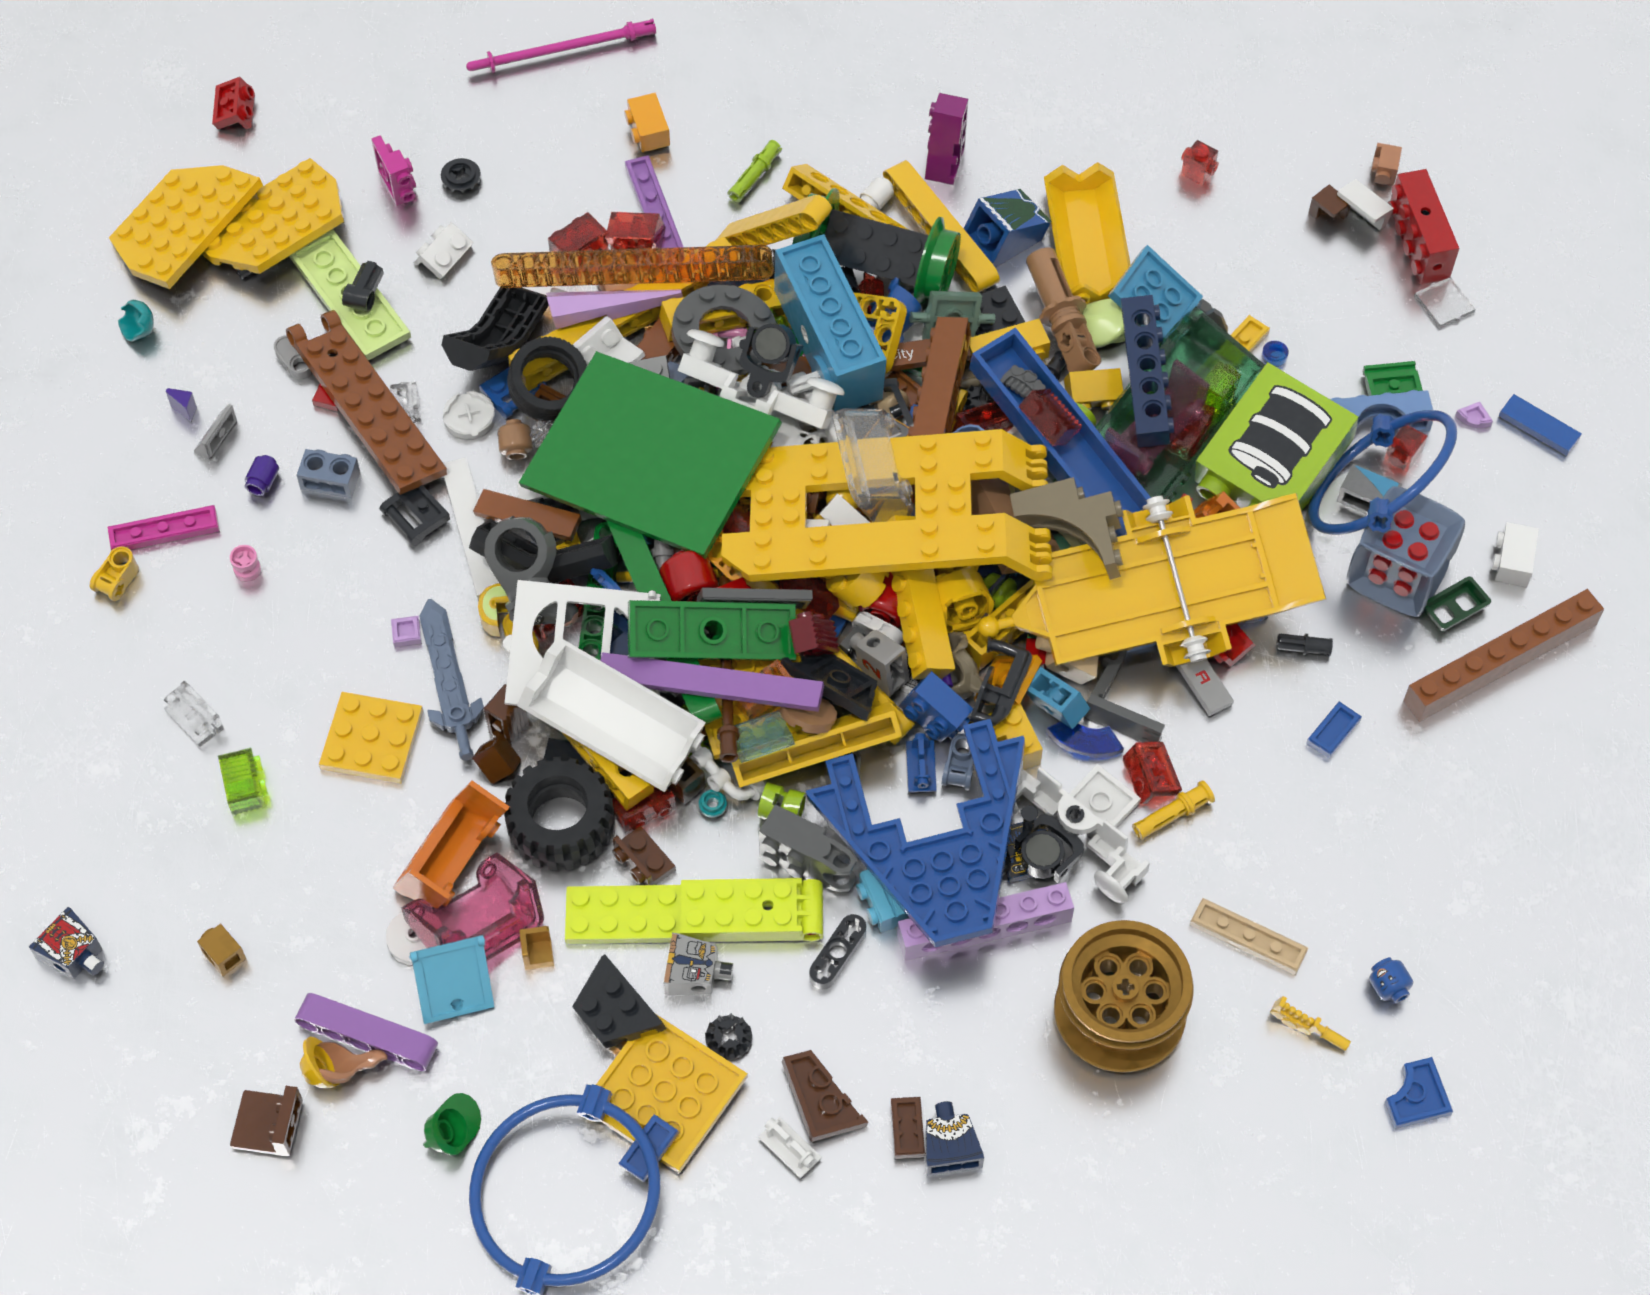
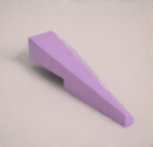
(577, 307)

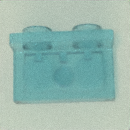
(762, 736)

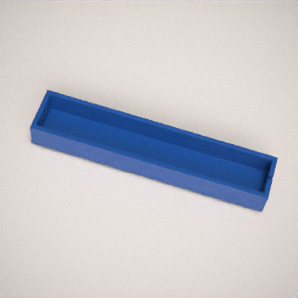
(1086, 455)

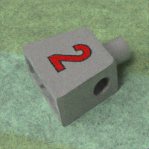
(881, 660)

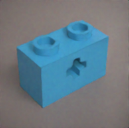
(1057, 698)

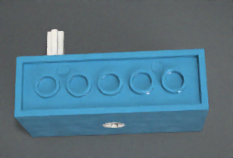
(828, 324)

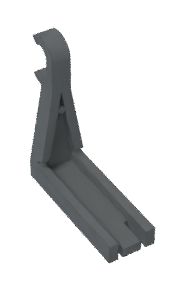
(1116, 716)

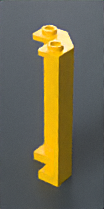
(1087, 229)

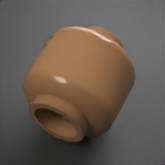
(515, 439)

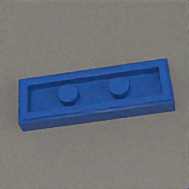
(1540, 424)

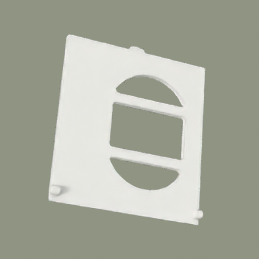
(531, 601)

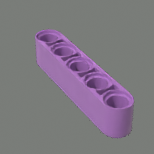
(366, 1031)

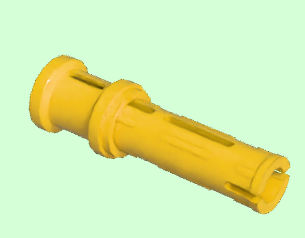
(1184, 804)

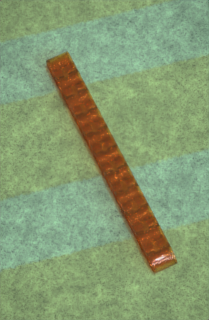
(633, 266)

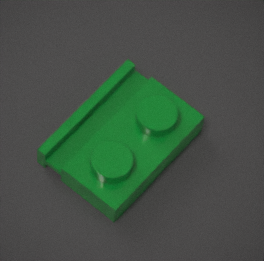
(1391, 378)

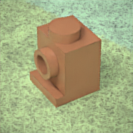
(1386, 163)

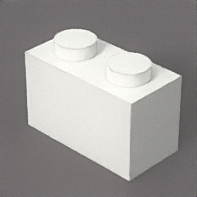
(1516, 554)

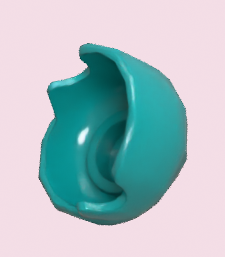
(137, 321)

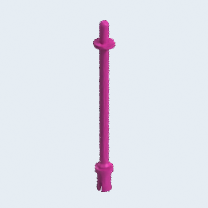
(629, 31)

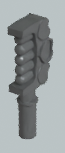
(1021, 381)

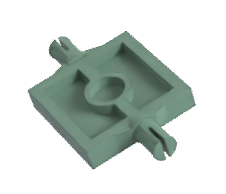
(952, 305)

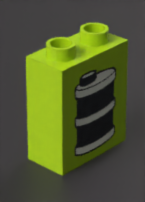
(1275, 442)

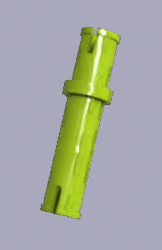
(760, 164)

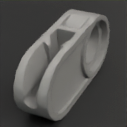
(289, 358)

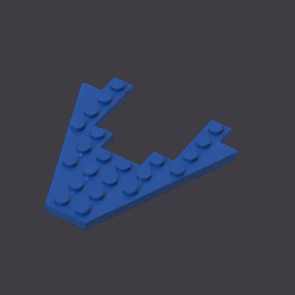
(947, 879)

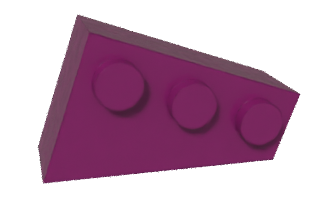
(946, 138)

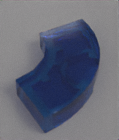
(1086, 741)

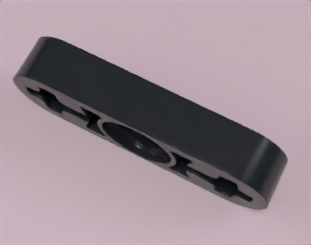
(854, 941)

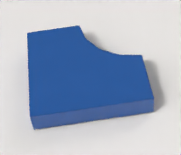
(1420, 1097)

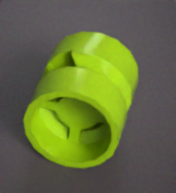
(772, 794)

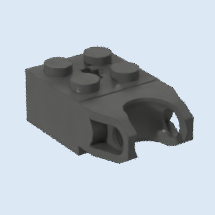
(804, 849)

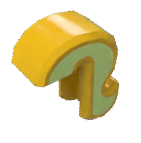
(490, 604)

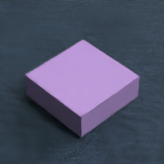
(406, 631)

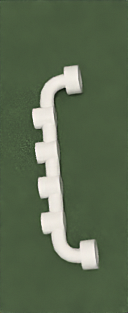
(720, 777)

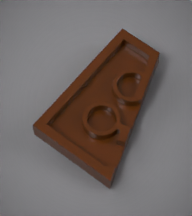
(819, 1100)

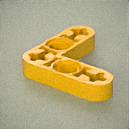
(885, 322)

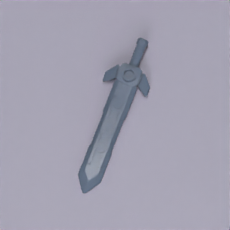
(456, 713)

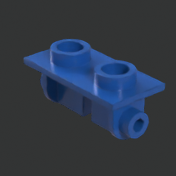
(921, 764)

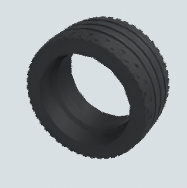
(542, 348)

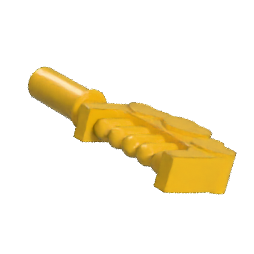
(1296, 1020)

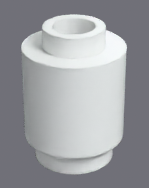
(878, 192)

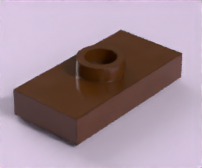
(907, 1127)

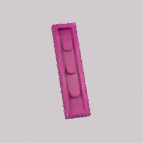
(164, 528)

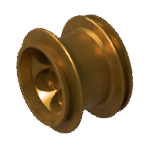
(1142, 963)

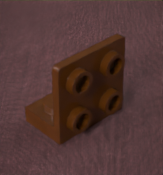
(267, 1121)

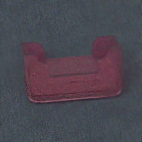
(494, 908)

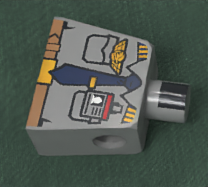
(693, 967)

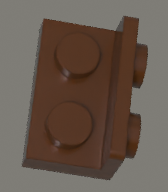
(643, 857)

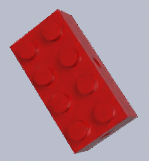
(1423, 227)

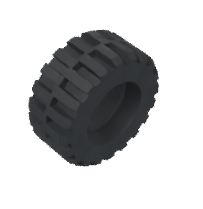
(553, 781)

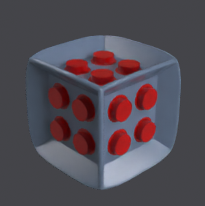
(1409, 559)

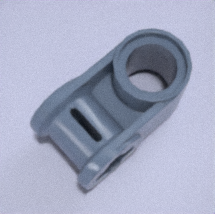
(959, 766)

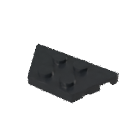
(842, 682)
(614, 1007)

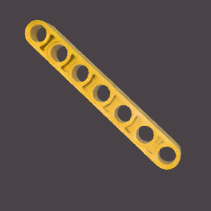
(925, 208)
(779, 222)

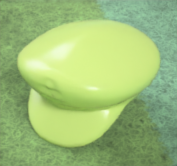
(1104, 322)

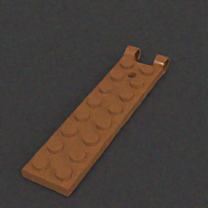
(368, 405)

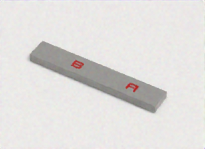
(1206, 686)

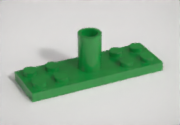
(735, 630)

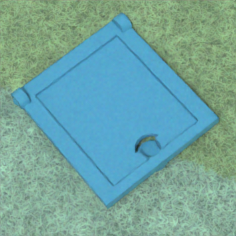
(452, 979)

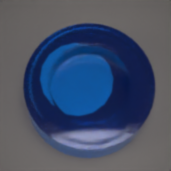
(1275, 353)

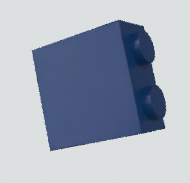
(936, 708)

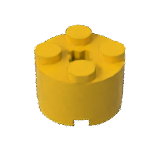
(857, 588)
(963, 598)

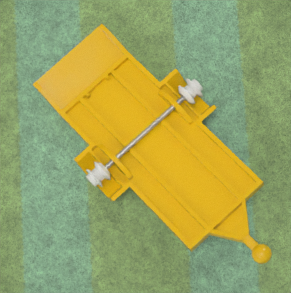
(1194, 578)

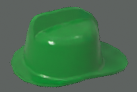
(453, 1124)

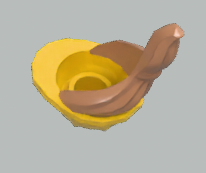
(331, 1064)

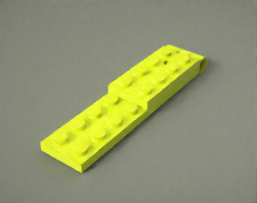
(698, 909)

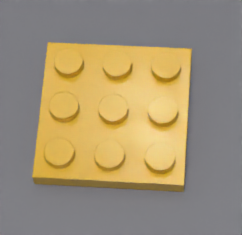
(371, 737)

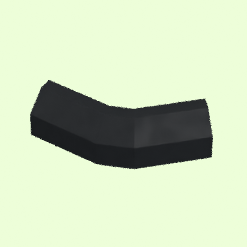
(499, 331)
(568, 563)

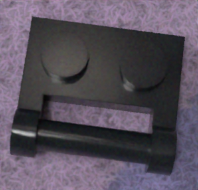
(422, 507)

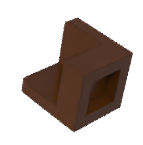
(1328, 202)
(496, 759)

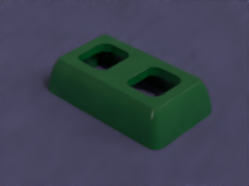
(1448, 597)

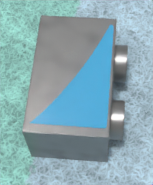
(1363, 486)

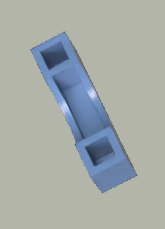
(1389, 405)

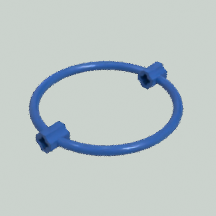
(1382, 510)
(535, 1273)

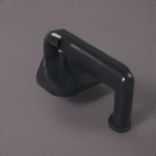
(1003, 697)

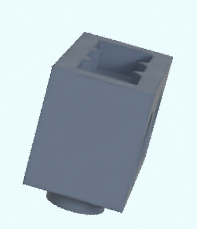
(327, 478)

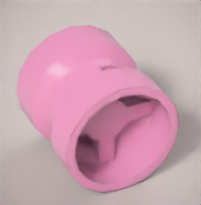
(245, 563)

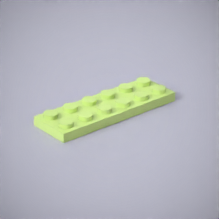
(328, 270)

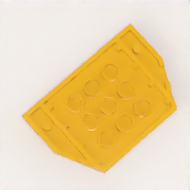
(280, 219)
(181, 220)

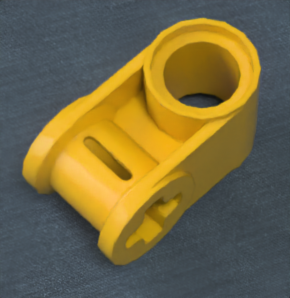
(111, 577)

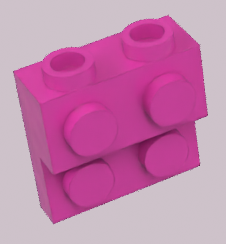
(394, 171)

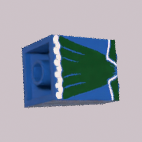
(1006, 225)

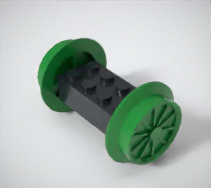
(890, 250)

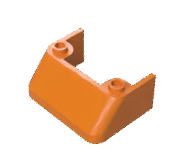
(450, 845)

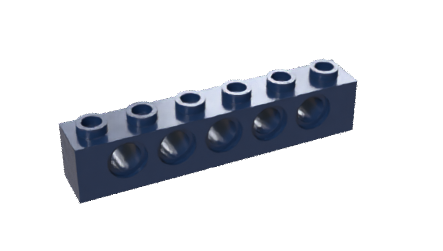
(1149, 430)

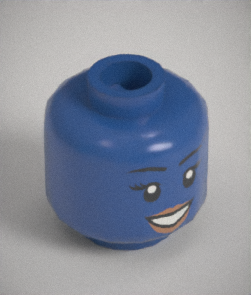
(1391, 980)

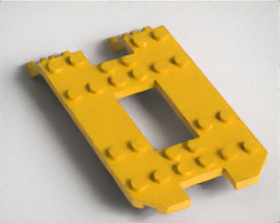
(939, 537)

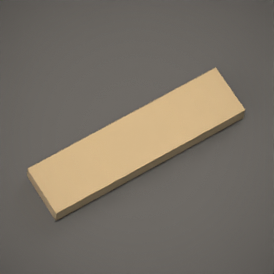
(1249, 936)

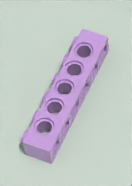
(1014, 916)

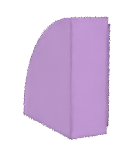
(1474, 416)

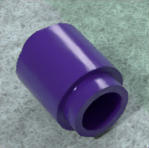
(261, 475)

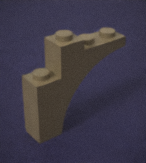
(1068, 510)

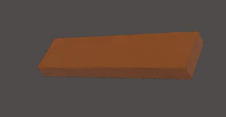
(501, 506)

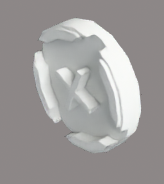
(469, 415)

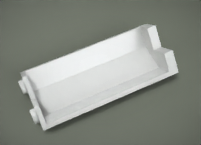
(612, 714)

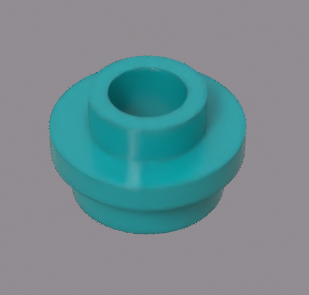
(712, 796)

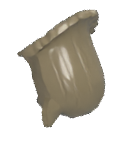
(966, 673)

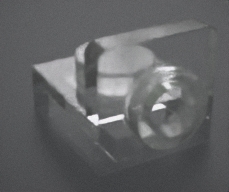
(408, 395)

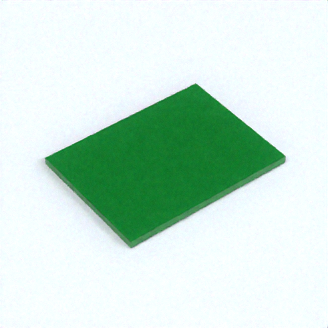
(650, 454)

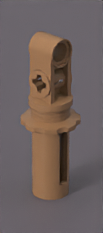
(1063, 311)

